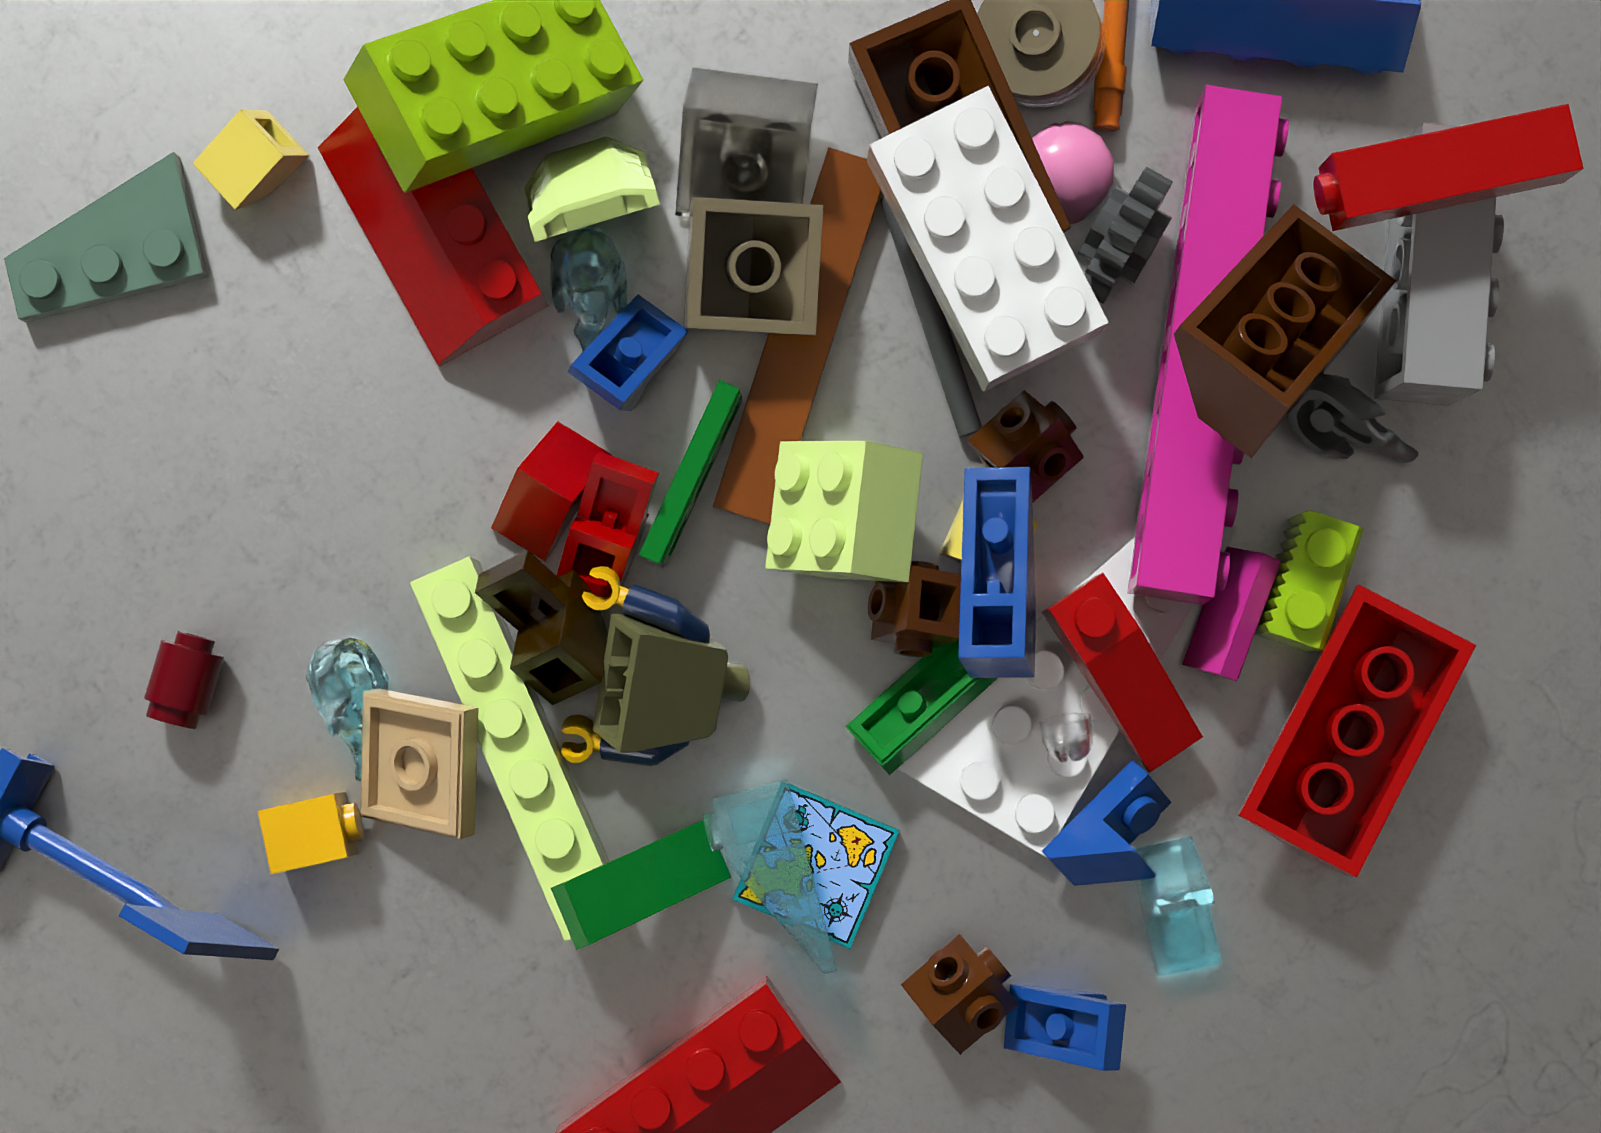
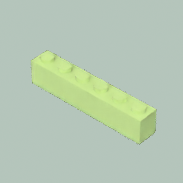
(511, 729)

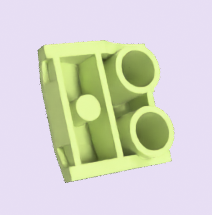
(588, 187)

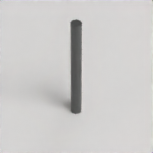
(937, 335)

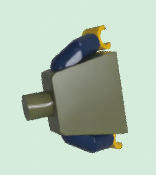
(657, 680)

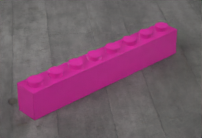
(1187, 462)

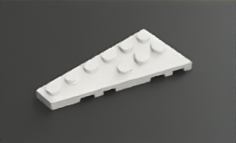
(994, 749)

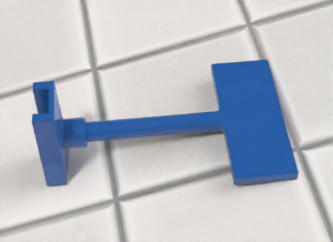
(182, 930)

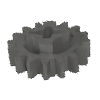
(1125, 233)

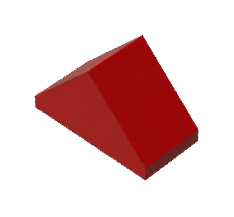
(546, 491)

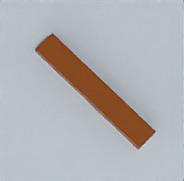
(795, 362)

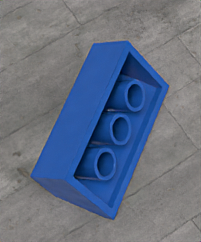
(1307, 33)

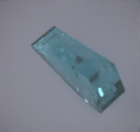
(769, 854)

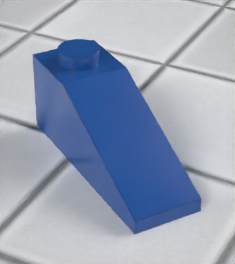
(997, 574)

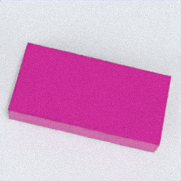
(1232, 616)

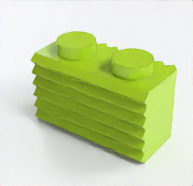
(1309, 580)

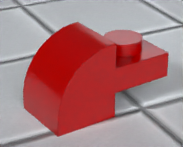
(608, 521)

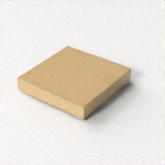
(419, 762)

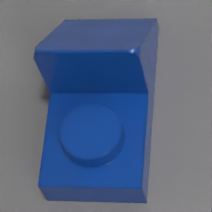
(628, 353)
(1098, 840)
(1066, 1026)

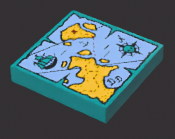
(845, 860)

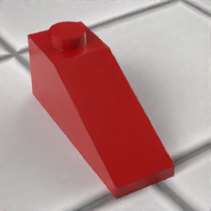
(1123, 671)

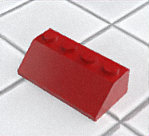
(436, 245)
(1356, 731)
(730, 1074)

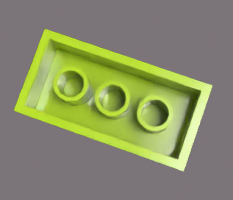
(489, 83)

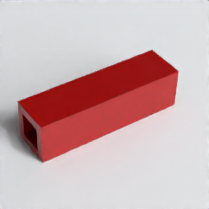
(1448, 168)

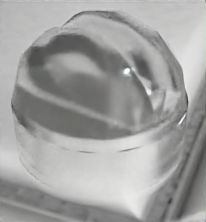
(1067, 736)

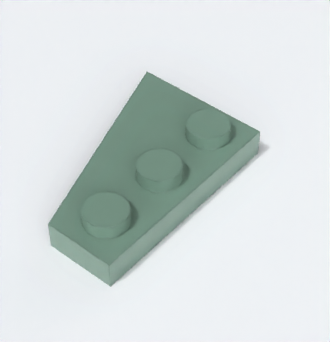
(112, 249)

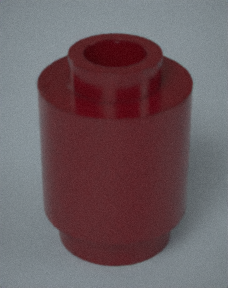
(183, 680)

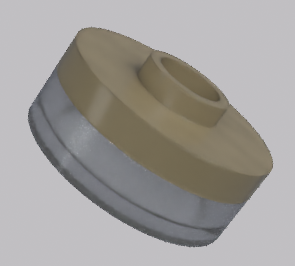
(1045, 46)

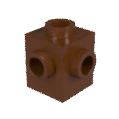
(1030, 437)
(917, 612)
(961, 992)

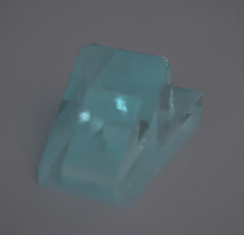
(1177, 908)

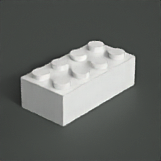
(986, 238)

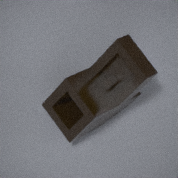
(558, 635)

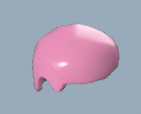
(1076, 165)

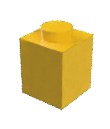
(310, 832)

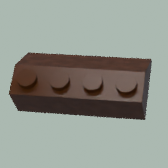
(931, 64)
(1275, 327)

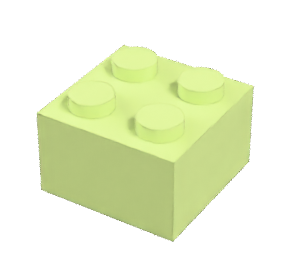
(844, 510)

